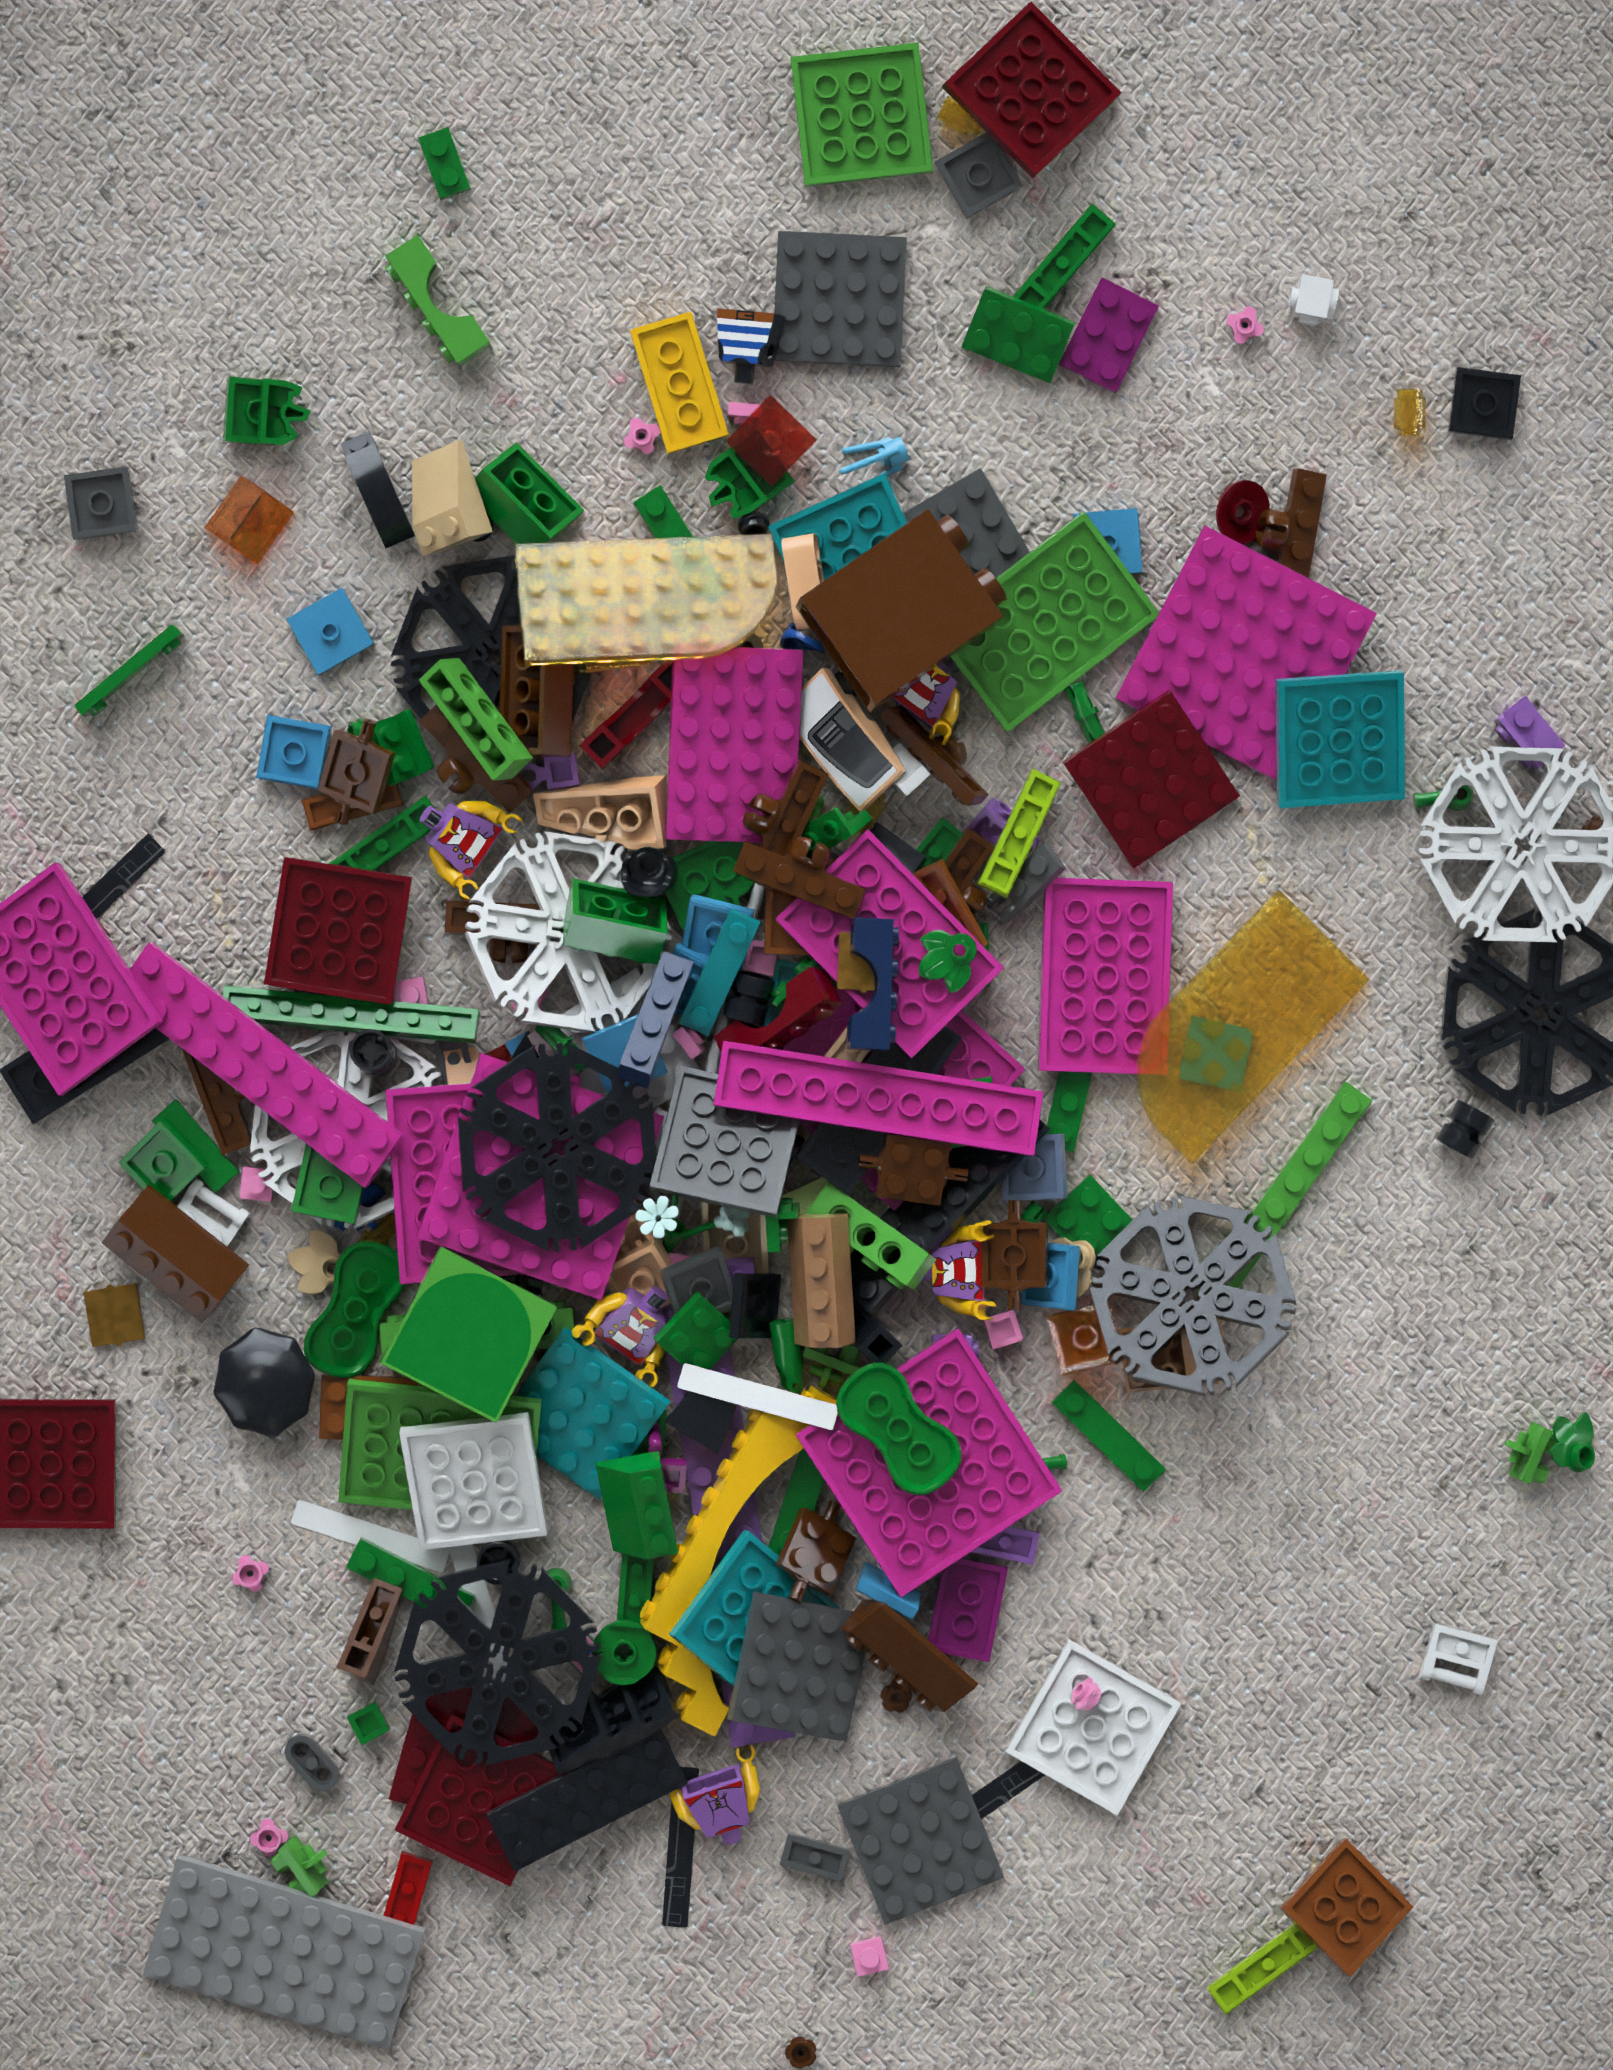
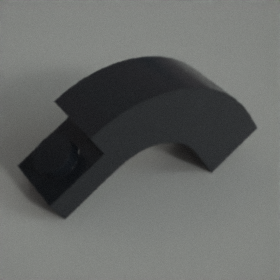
(377, 489)
(873, 1337)

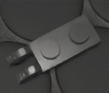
(1034, 877)

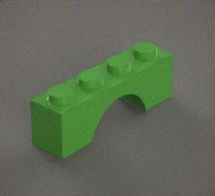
(414, 267)

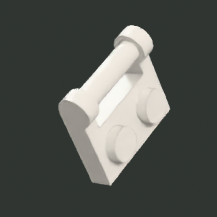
(214, 1227)
(1460, 1648)

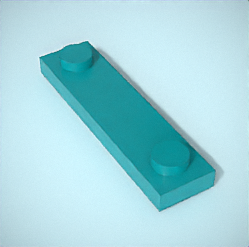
(719, 972)

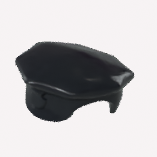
(264, 1382)

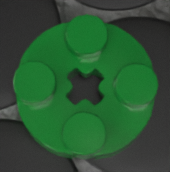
(638, 1640)

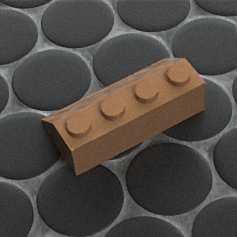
(821, 1280)

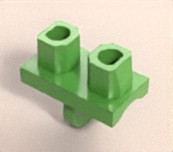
(846, 1363)
(1528, 1452)
(304, 1863)

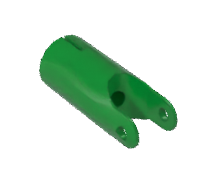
(787, 1354)

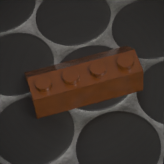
(535, 699)
(175, 1253)
(907, 1656)

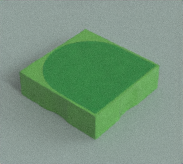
(468, 1334)

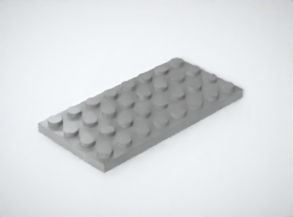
(283, 1951)

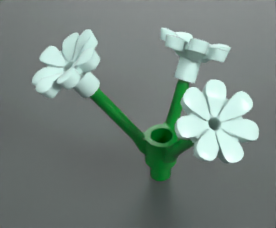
(665, 1225)

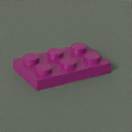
(1108, 335)
(968, 1608)

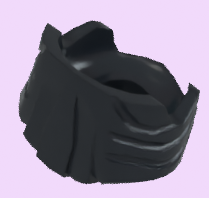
(648, 872)

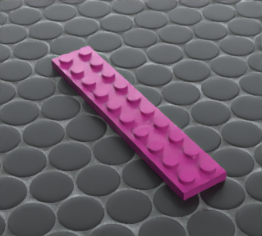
(265, 1068)
(878, 1098)

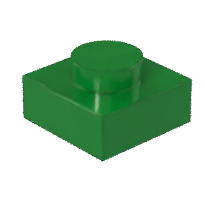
(368, 1722)

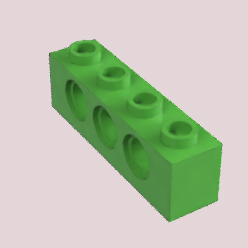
(476, 719)
(913, 1261)

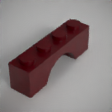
(631, 718)
(808, 1000)

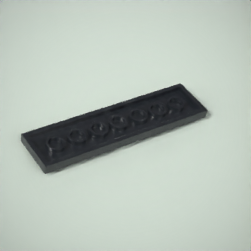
(932, 1224)

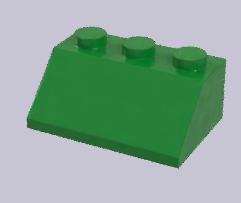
(525, 498)
(615, 922)
(637, 1505)

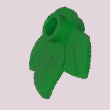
(944, 962)
(1573, 1443)

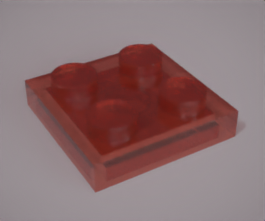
(771, 440)

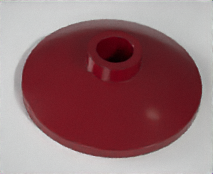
(1249, 501)

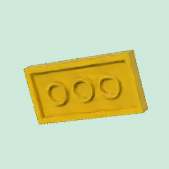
(679, 382)

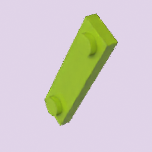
(1019, 833)
(1260, 1968)

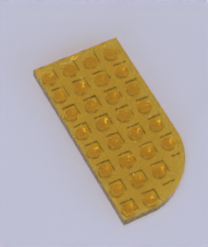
(642, 597)
(1240, 1024)

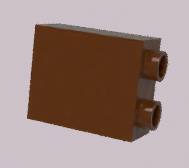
(902, 608)

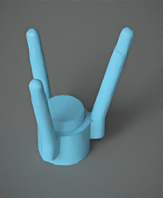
(891, 454)

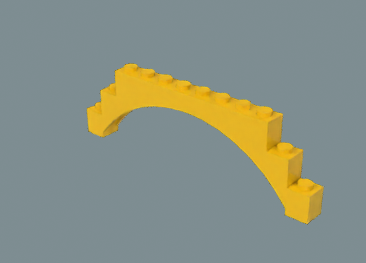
(756, 1453)

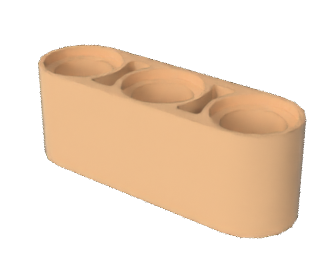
(802, 570)

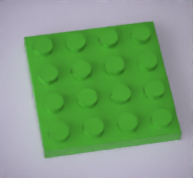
(861, 114)

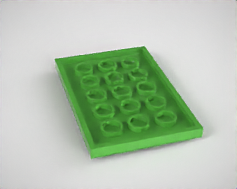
(1061, 617)
(372, 1449)

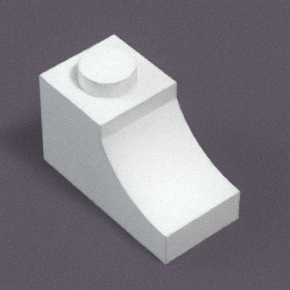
(914, 772)

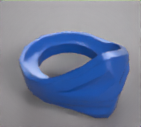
(796, 640)

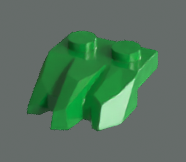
(261, 411)
(741, 484)

